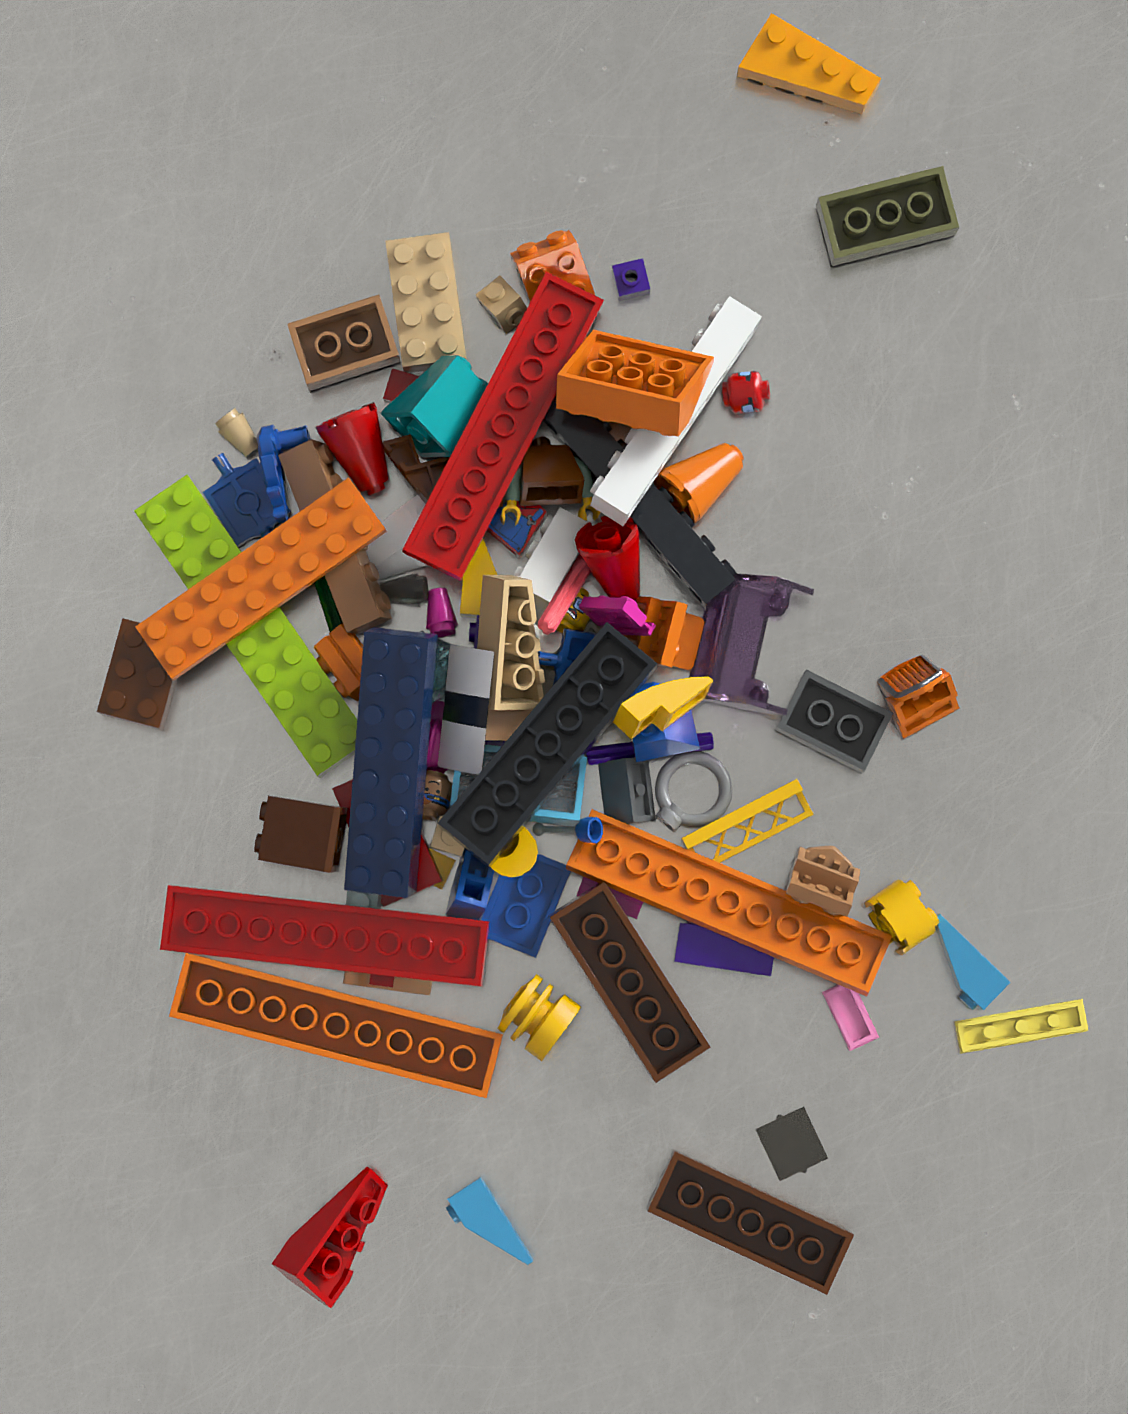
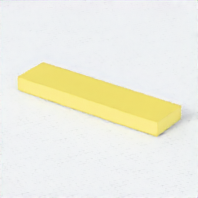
(1021, 1026)

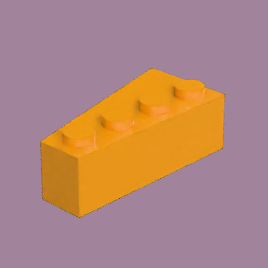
(799, 63)

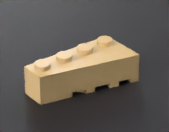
(509, 632)

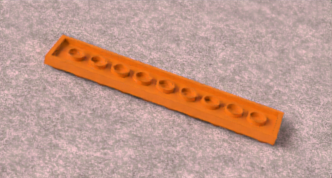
(731, 904)

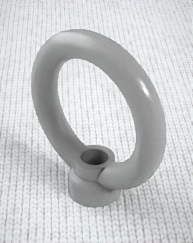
(671, 814)

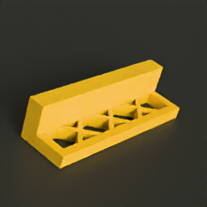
(749, 812)

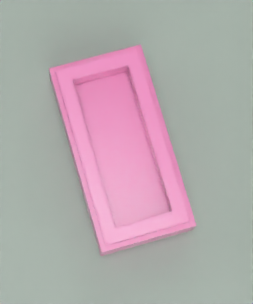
(850, 1016)

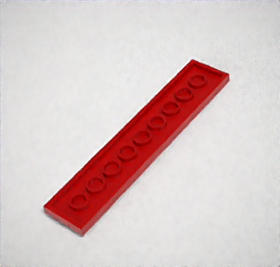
(502, 427)
(325, 935)

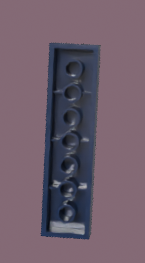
(390, 762)

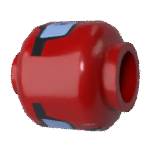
(745, 392)

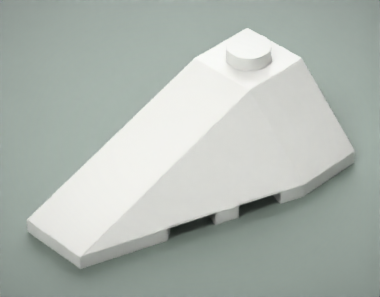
(387, 549)

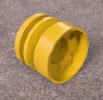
(538, 1017)

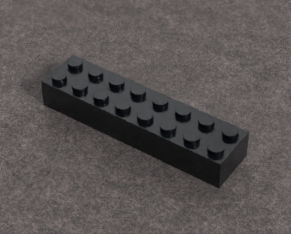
(547, 745)

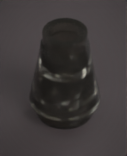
(406, 589)

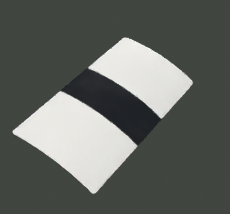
(465, 709)

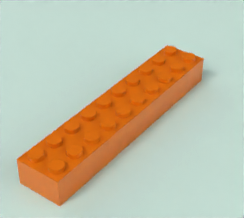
(336, 1025)

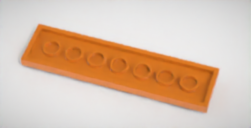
(261, 579)

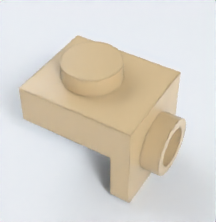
(502, 303)

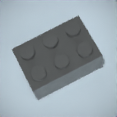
(834, 721)

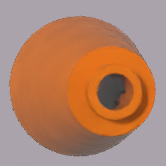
(700, 479)

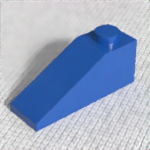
(469, 888)

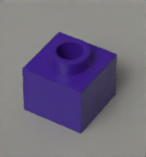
(626, 289)

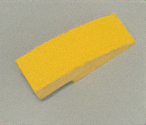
(661, 704)

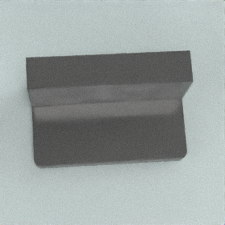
(627, 790)

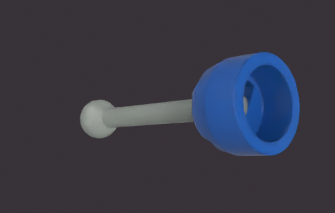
(587, 830)

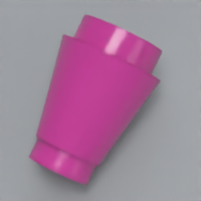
(440, 613)

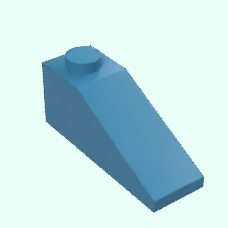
(970, 969)
(483, 1215)

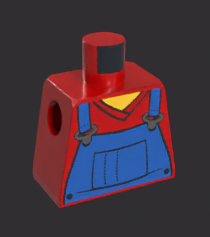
(517, 537)

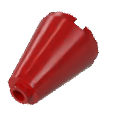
(358, 447)
(612, 556)

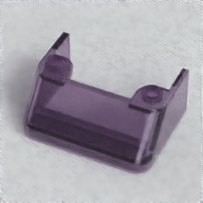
(735, 637)

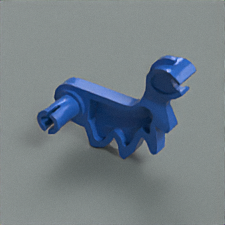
(270, 445)

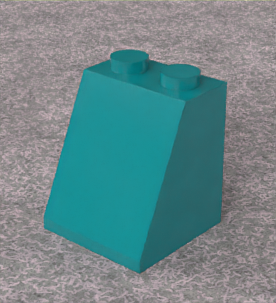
(437, 406)

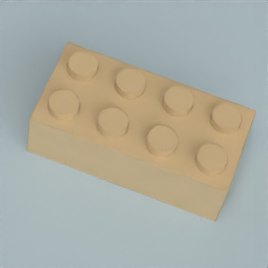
(425, 300)

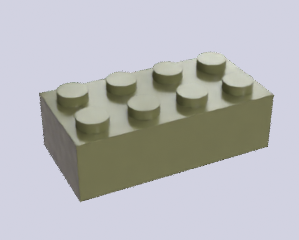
(887, 216)

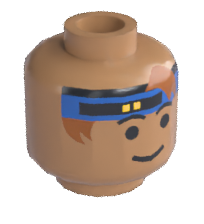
(437, 795)

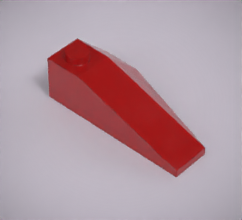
(324, 1247)

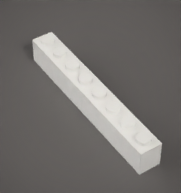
(648, 450)

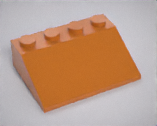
(633, 382)

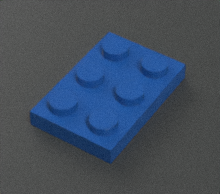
(522, 905)

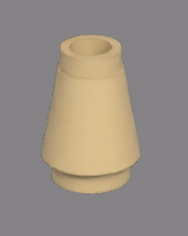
(237, 431)

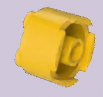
(902, 915)

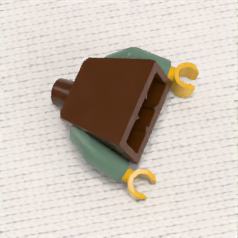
(549, 478)

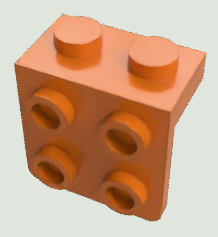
(555, 255)

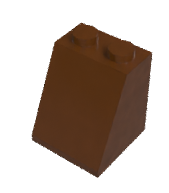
(301, 834)

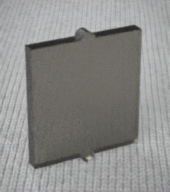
(791, 1143)

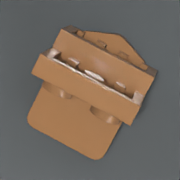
(824, 879)

